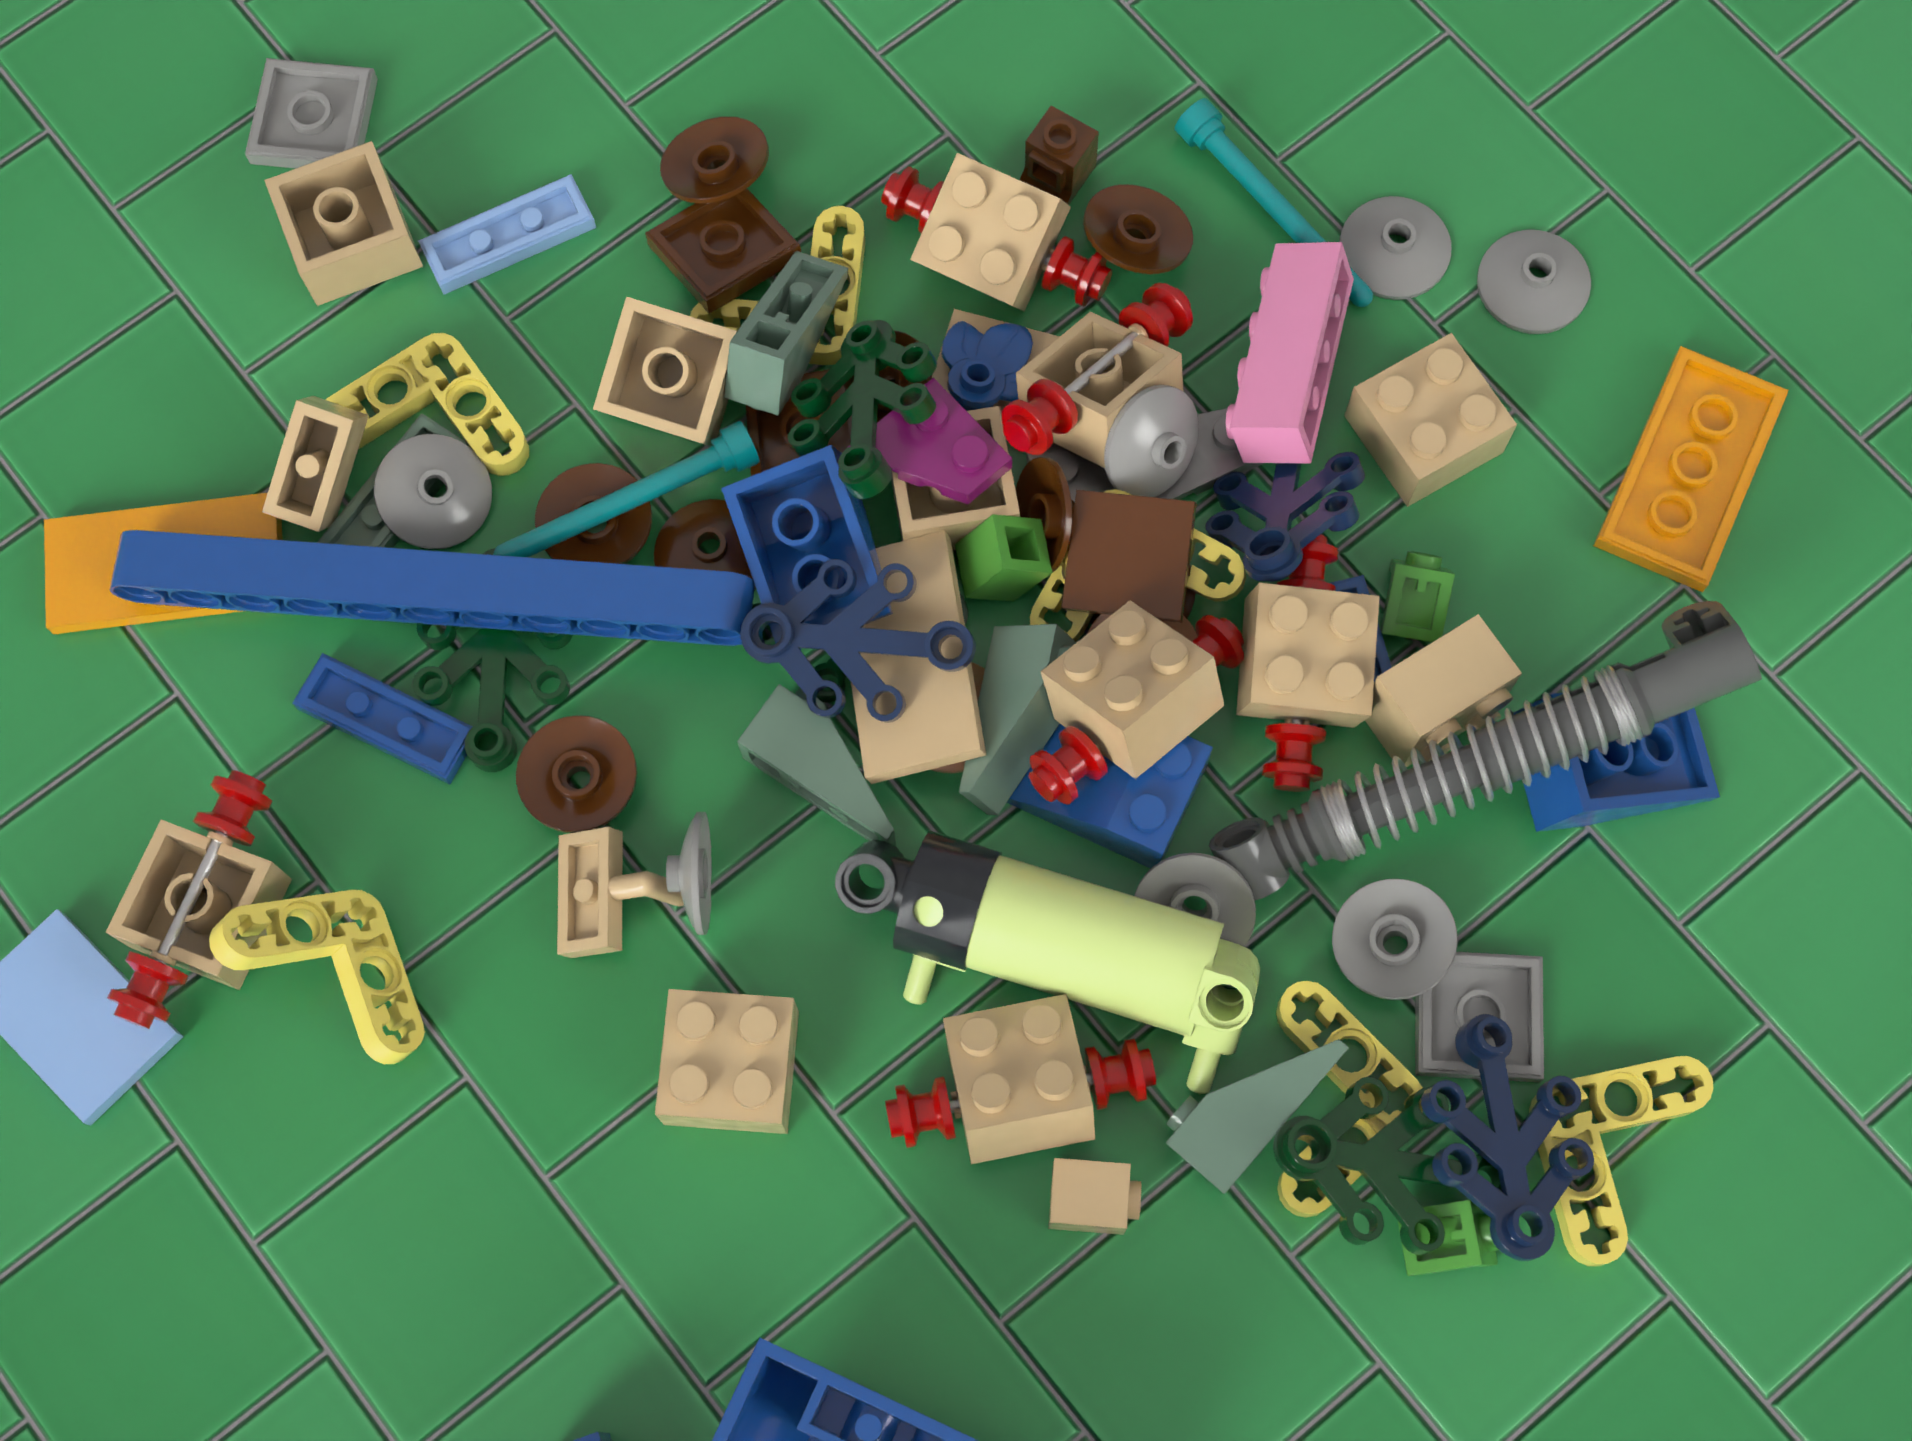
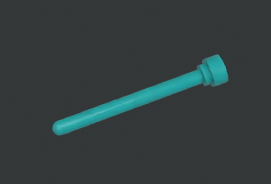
(1203, 127)
(729, 451)

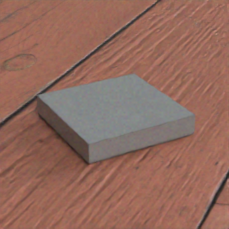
(309, 112)
(1476, 986)

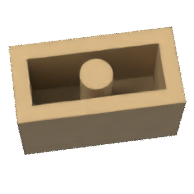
(315, 463)

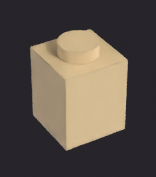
(1093, 1196)

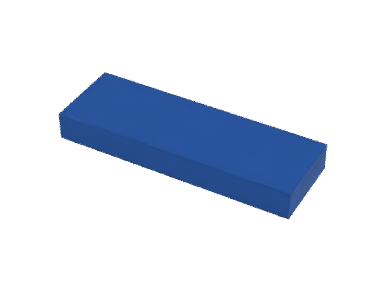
(384, 718)

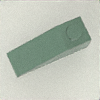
(782, 333)
(1012, 711)
(813, 762)
(1240, 1119)

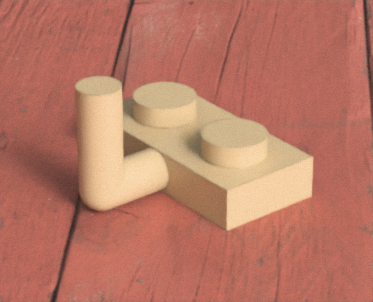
(593, 892)

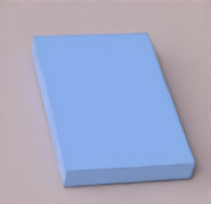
(65, 1025)

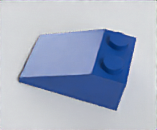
(796, 522)
(1629, 781)
(1124, 812)

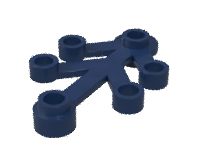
(1277, 548)
(846, 638)
(1505, 1144)

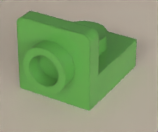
(1417, 597)
(1465, 1241)

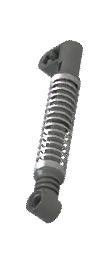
(1621, 705)

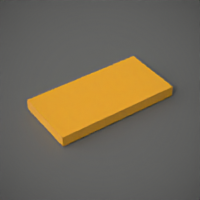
(1691, 469)
(84, 551)

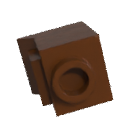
(1060, 155)

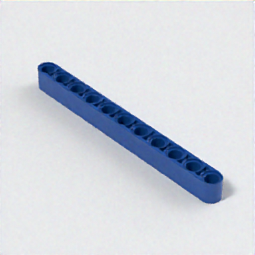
(432, 587)

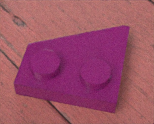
(944, 450)

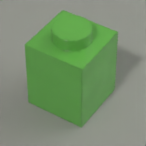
(1003, 558)

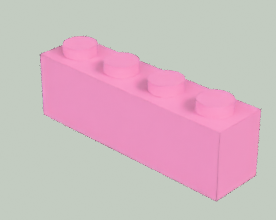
(1290, 353)

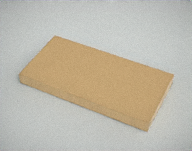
(941, 706)

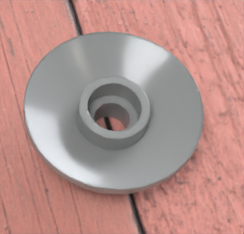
(1394, 268)
(1527, 301)
(1151, 441)
(422, 518)
(692, 873)
(1208, 877)
(1391, 910)

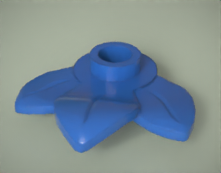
(985, 364)

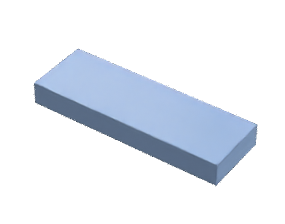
(507, 234)

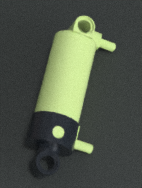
(1060, 937)

